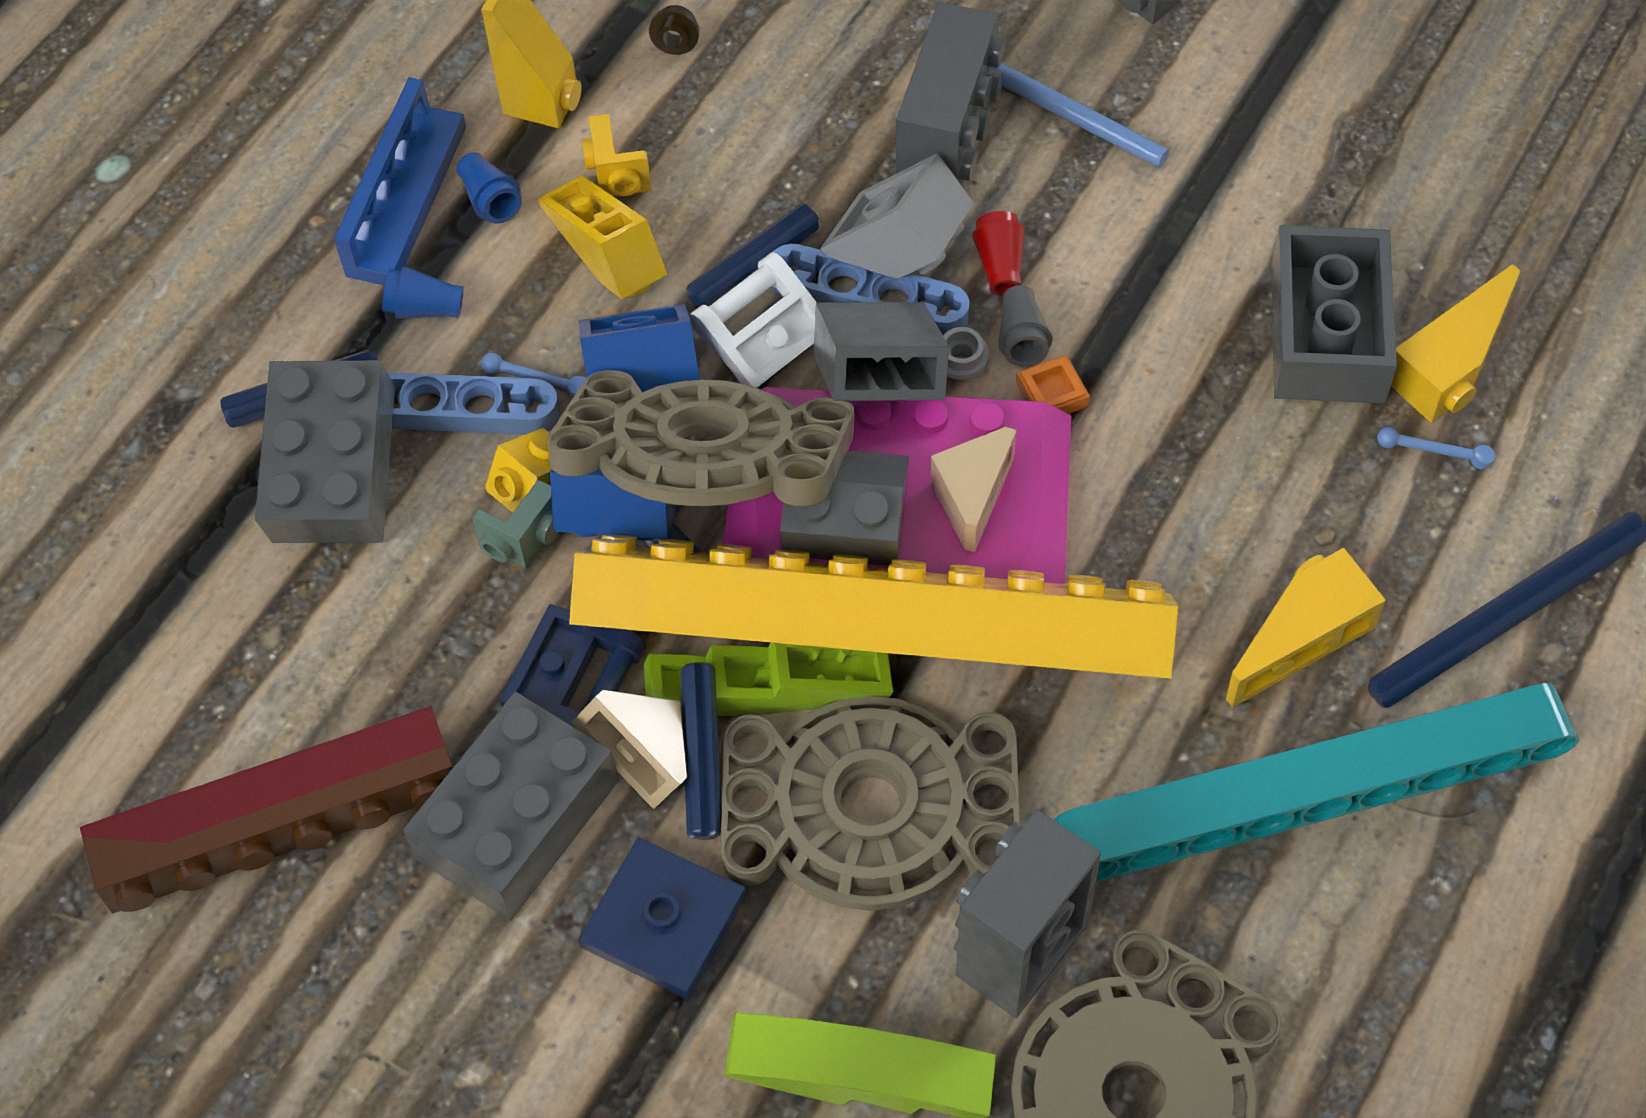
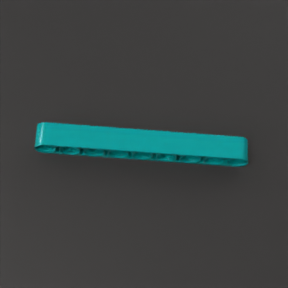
(1323, 780)

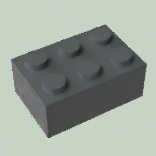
(951, 90)
(1333, 314)
(325, 452)
(512, 805)
(1024, 911)

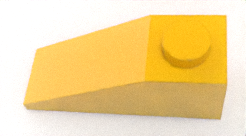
(529, 63)
(606, 236)
(1445, 357)
(1316, 615)

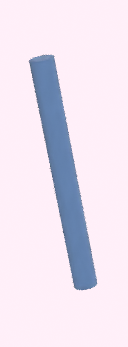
(1084, 117)

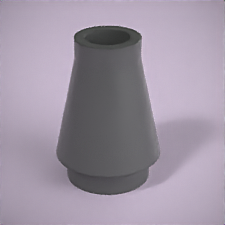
(1023, 330)

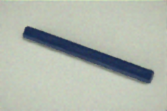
(1507, 610)

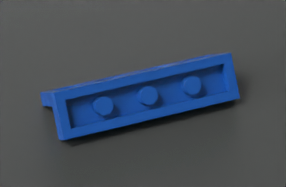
(398, 186)

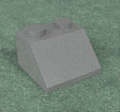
(902, 221)

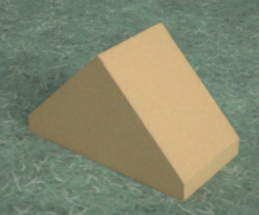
(970, 481)
(643, 740)

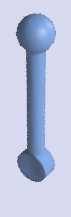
(493, 363)
(1480, 457)

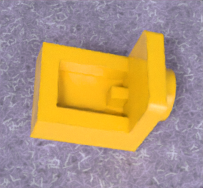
(616, 173)
(518, 467)

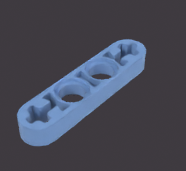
(872, 285)
(459, 389)

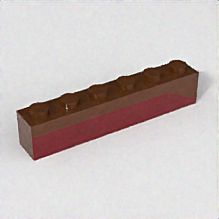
(265, 811)

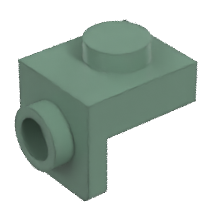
(523, 532)

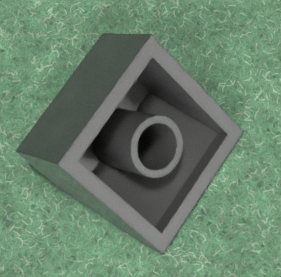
(857, 516)

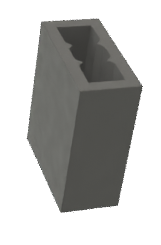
(880, 351)

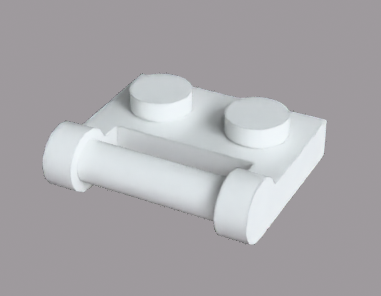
(769, 339)

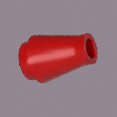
(1000, 249)

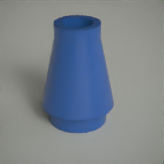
(490, 190)
(420, 295)

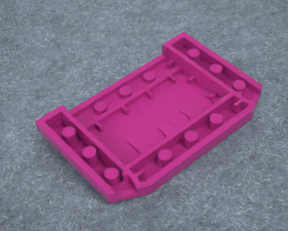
(1027, 519)

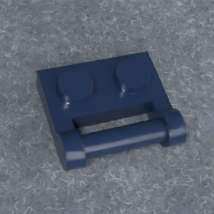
(560, 657)

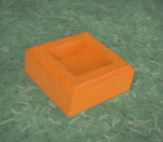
(1055, 384)

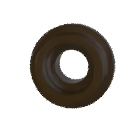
(675, 19)

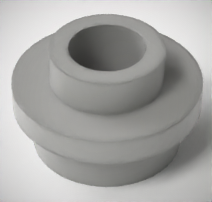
(969, 343)

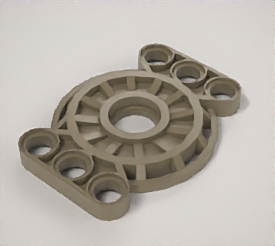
(643, 449)
(855, 742)
(1146, 1030)

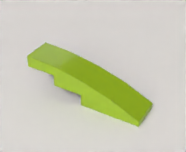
(775, 677)
(859, 1065)

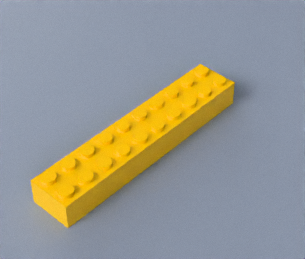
(875, 608)

